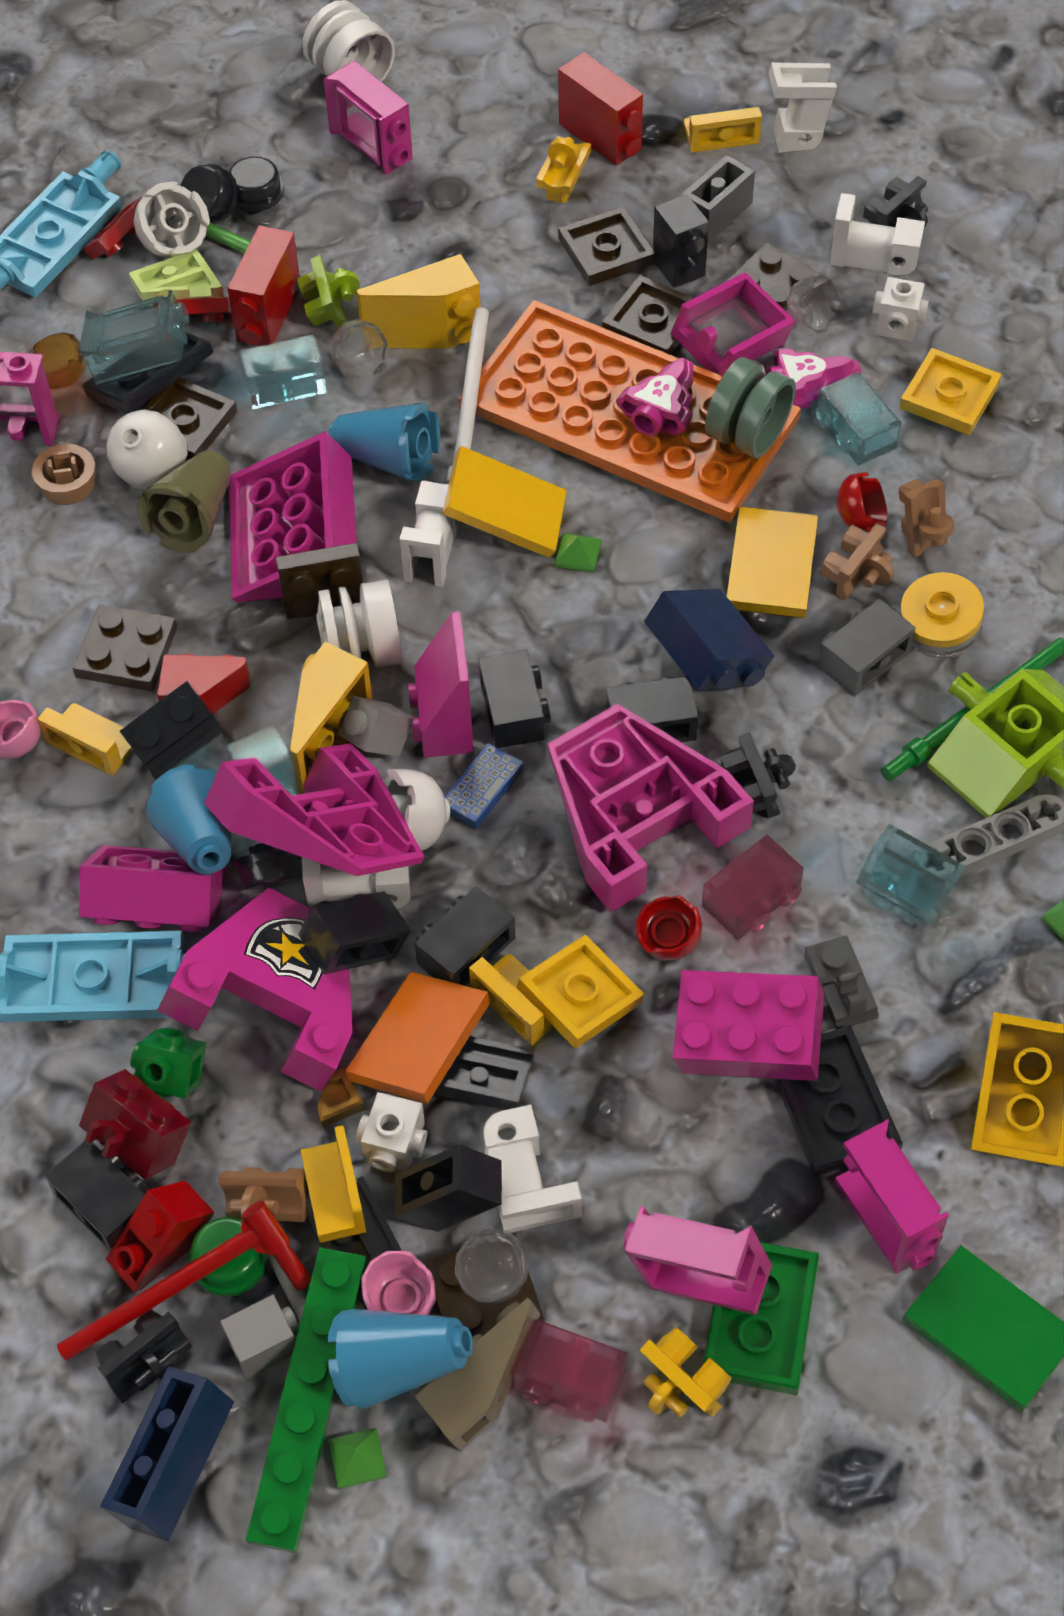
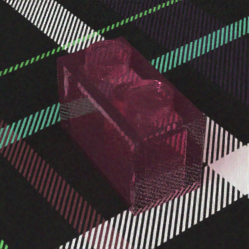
(753, 887)
(570, 1372)

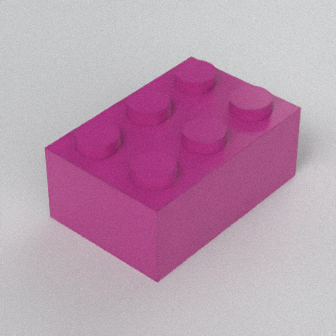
(749, 1025)

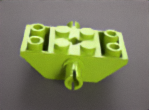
(1003, 740)

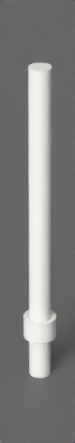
(471, 381)

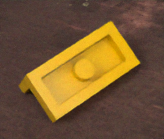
(723, 129)
(86, 737)
(506, 999)
(333, 1189)

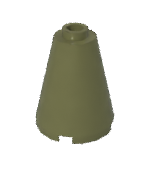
(186, 502)

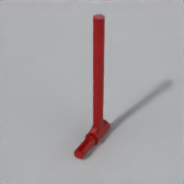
(259, 1231)

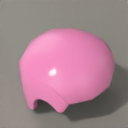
(17, 729)
(398, 1284)

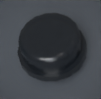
(257, 184)
(215, 187)
(268, 867)

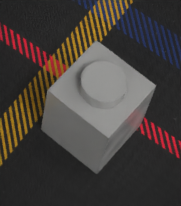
(376, 726)
(261, 1335)

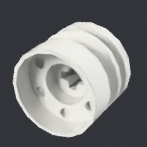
(345, 34)
(362, 625)

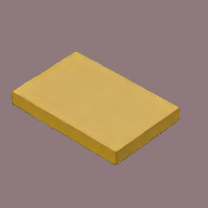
(504, 502)
(772, 561)

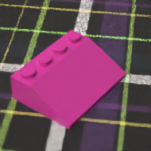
(285, 508)

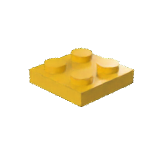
(950, 391)
(580, 991)

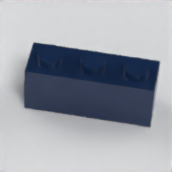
(167, 1453)

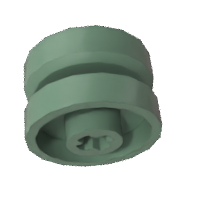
(750, 407)

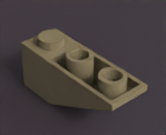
(474, 1395)

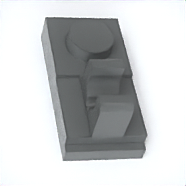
(843, 982)

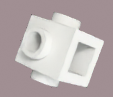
(900, 308)
(392, 1133)

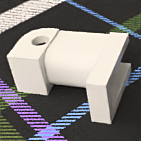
(807, 105)
(874, 245)
(431, 535)
(331, 884)
(525, 1204)

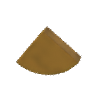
(339, 1099)

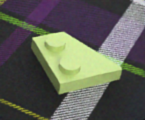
(184, 274)

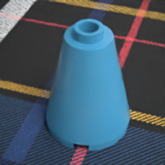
(391, 439)
(185, 822)
(393, 1353)

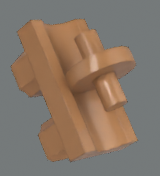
(925, 515)
(865, 564)
(281, 1192)

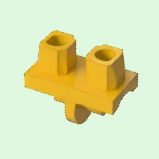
(562, 168)
(702, 1388)

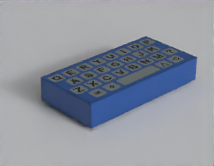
(483, 785)

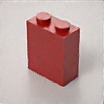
(600, 108)
(264, 286)

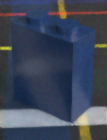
(708, 639)

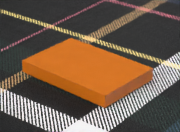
(418, 1037)

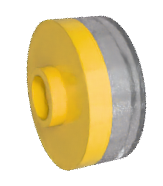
(945, 614)

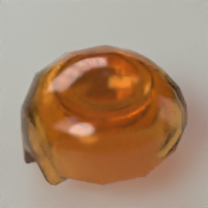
(61, 359)

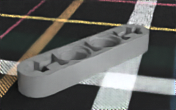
(996, 845)

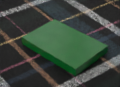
(989, 1328)
(768, 1346)

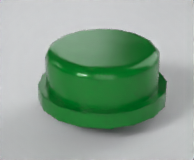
(238, 1274)

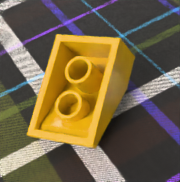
(424, 306)
(324, 696)
(1022, 1091)

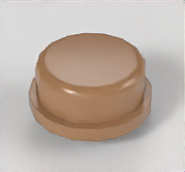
(64, 473)

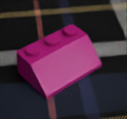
(148, 888)

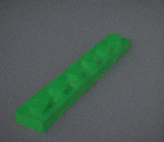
(304, 1406)

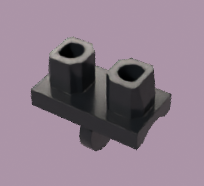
(903, 202)
(775, 769)
(146, 1357)

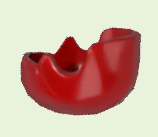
(862, 502)
(669, 928)

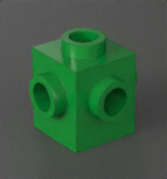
(169, 1062)

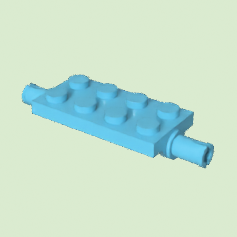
(57, 226)
(87, 975)

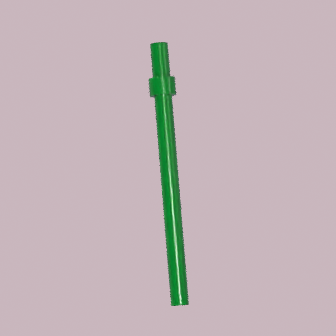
(920, 749)

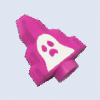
(811, 372)
(661, 400)

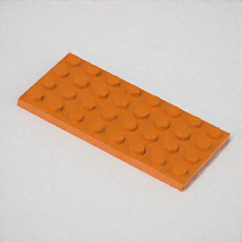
(560, 387)

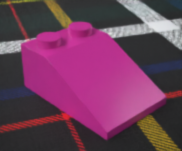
(443, 694)

